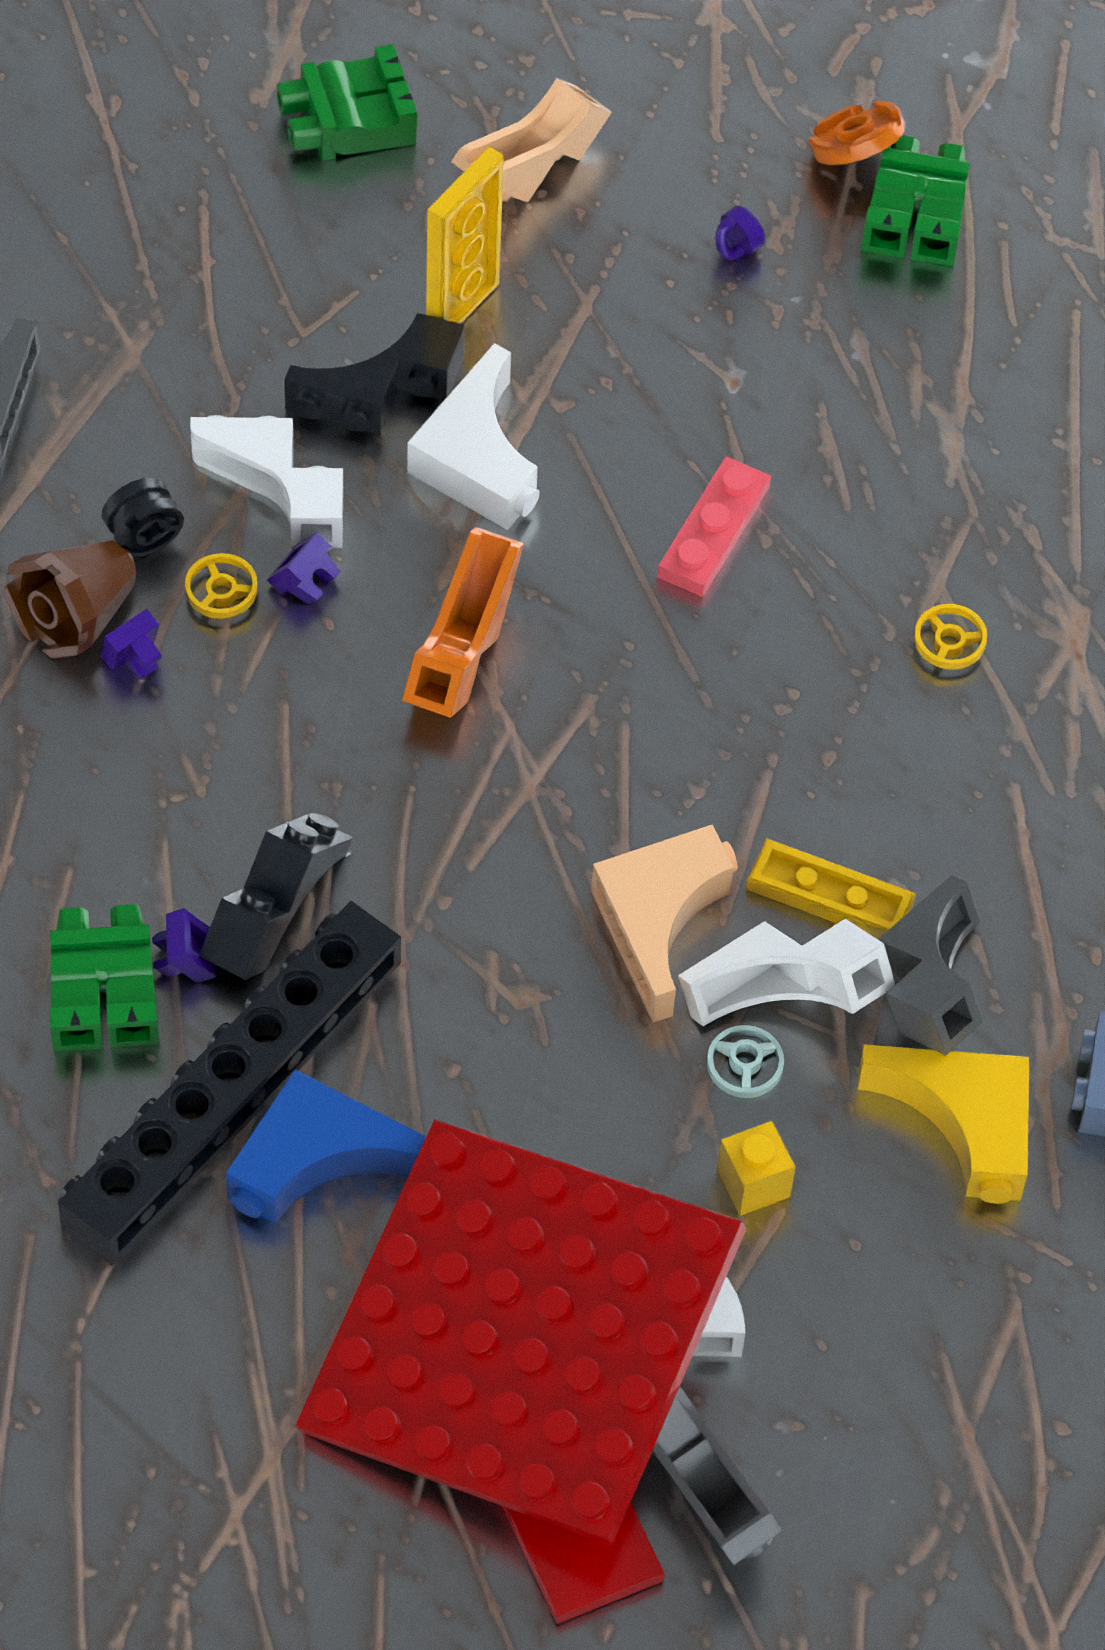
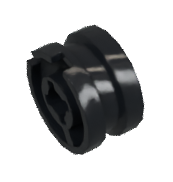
(143, 516)

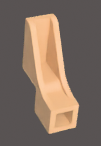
(558, 126)

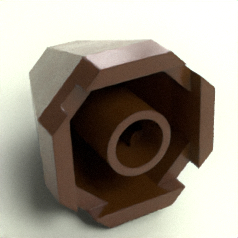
(69, 594)

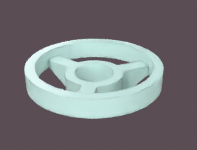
(745, 1069)

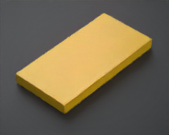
(465, 240)

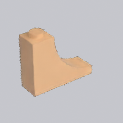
(650, 899)

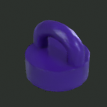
(741, 230)

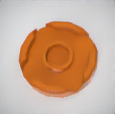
(856, 133)

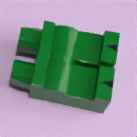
(350, 105)
(921, 185)
(97, 962)

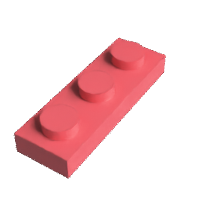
(714, 526)

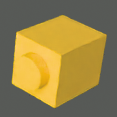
(755, 1168)

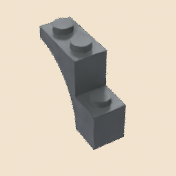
(931, 999)
(713, 1483)

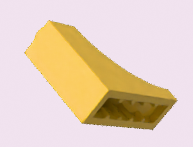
(972, 1100)

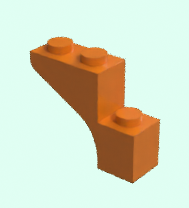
(466, 624)

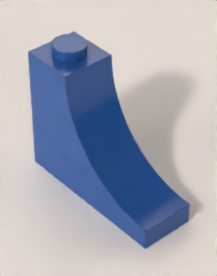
(312, 1139)

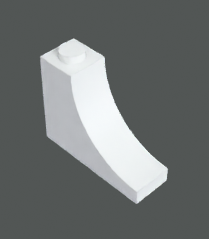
(468, 454)

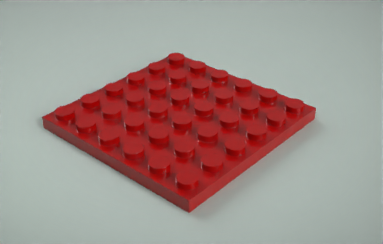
(522, 1330)

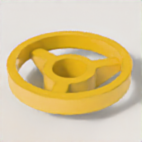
(218, 579)
(950, 630)

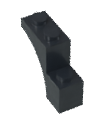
(364, 392)
(281, 876)

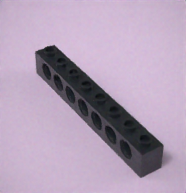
(113, 1223)

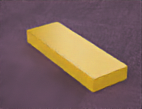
(827, 889)

